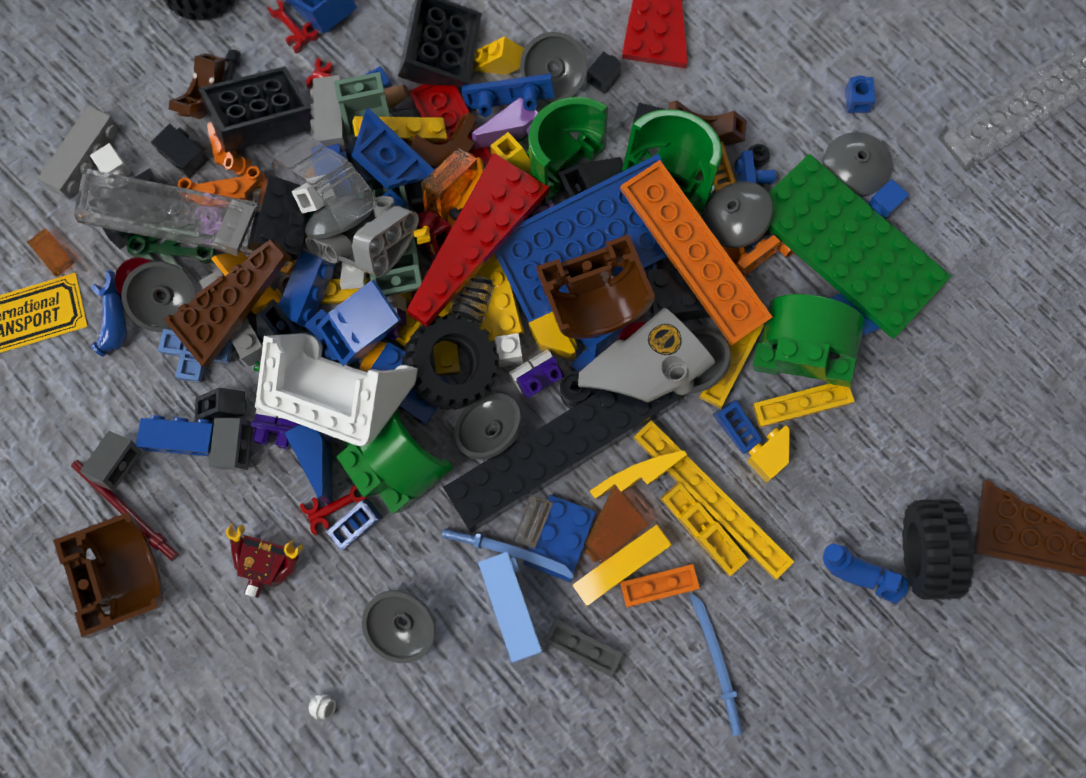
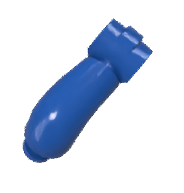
(113, 329)
(864, 574)

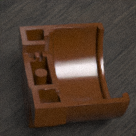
(594, 297)
(118, 580)

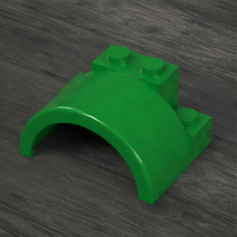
(685, 146)
(554, 147)
(805, 334)
(393, 466)

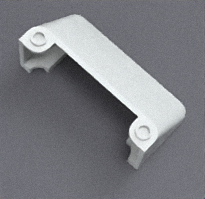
(324, 393)

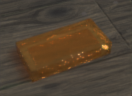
(50, 252)

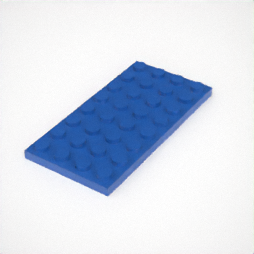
(573, 230)

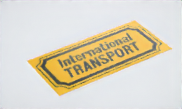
(40, 312)

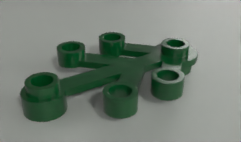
(167, 250)

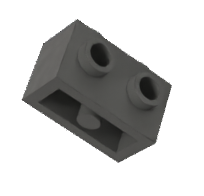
(230, 444)
(111, 461)

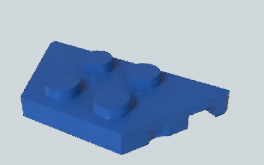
(387, 155)

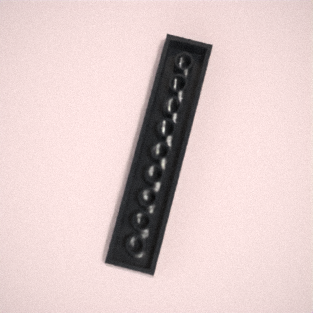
(550, 454)

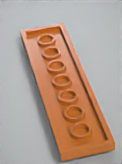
(695, 252)

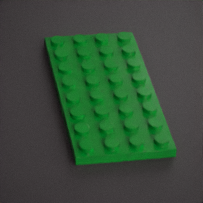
(853, 246)

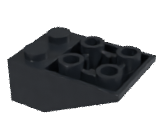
(588, 174)

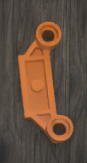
(229, 159)
(233, 187)
(762, 252)

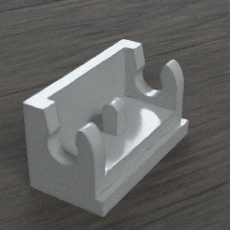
(234, 227)

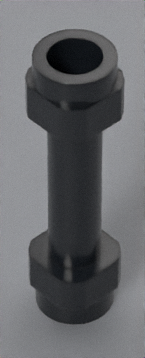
(233, 59)

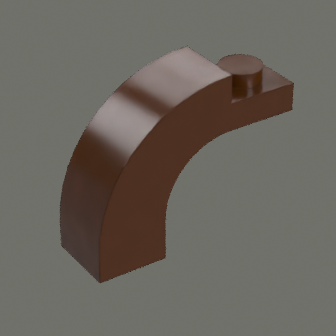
(207, 71)
(728, 126)
(437, 154)

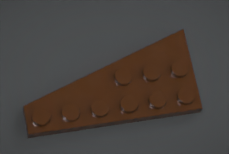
(222, 306)
(1026, 534)

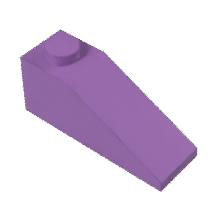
(511, 119)

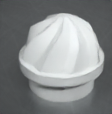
(322, 707)

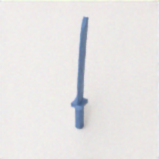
(480, 541)
(728, 694)

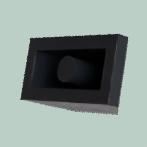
(273, 321)
(220, 404)

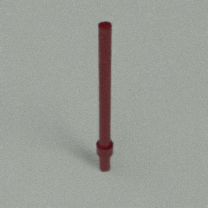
(155, 539)

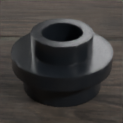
(763, 151)

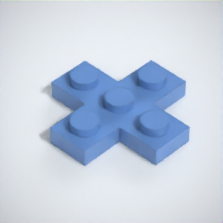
(188, 366)

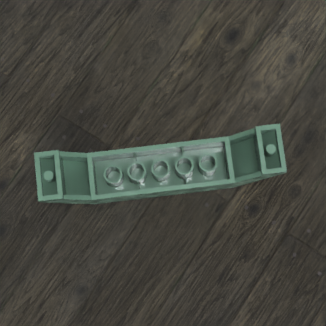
(354, 98)

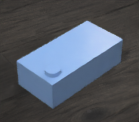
(510, 607)

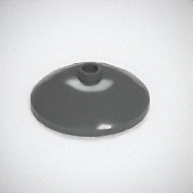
(559, 49)
(860, 175)
(743, 223)
(324, 225)
(141, 296)
(721, 353)
(488, 426)
(390, 634)

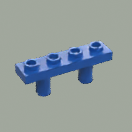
(507, 91)
(746, 172)

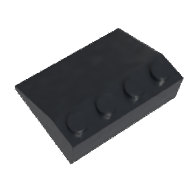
(440, 43)
(256, 108)

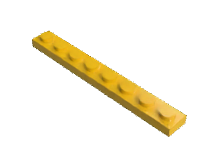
(717, 503)

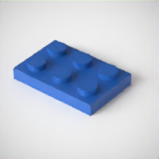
(563, 535)

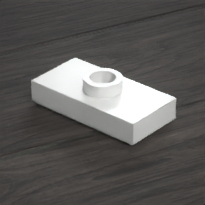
(352, 277)

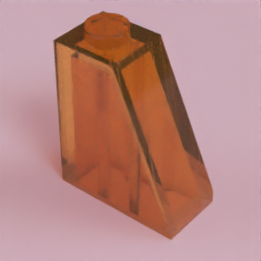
(449, 182)
(614, 527)

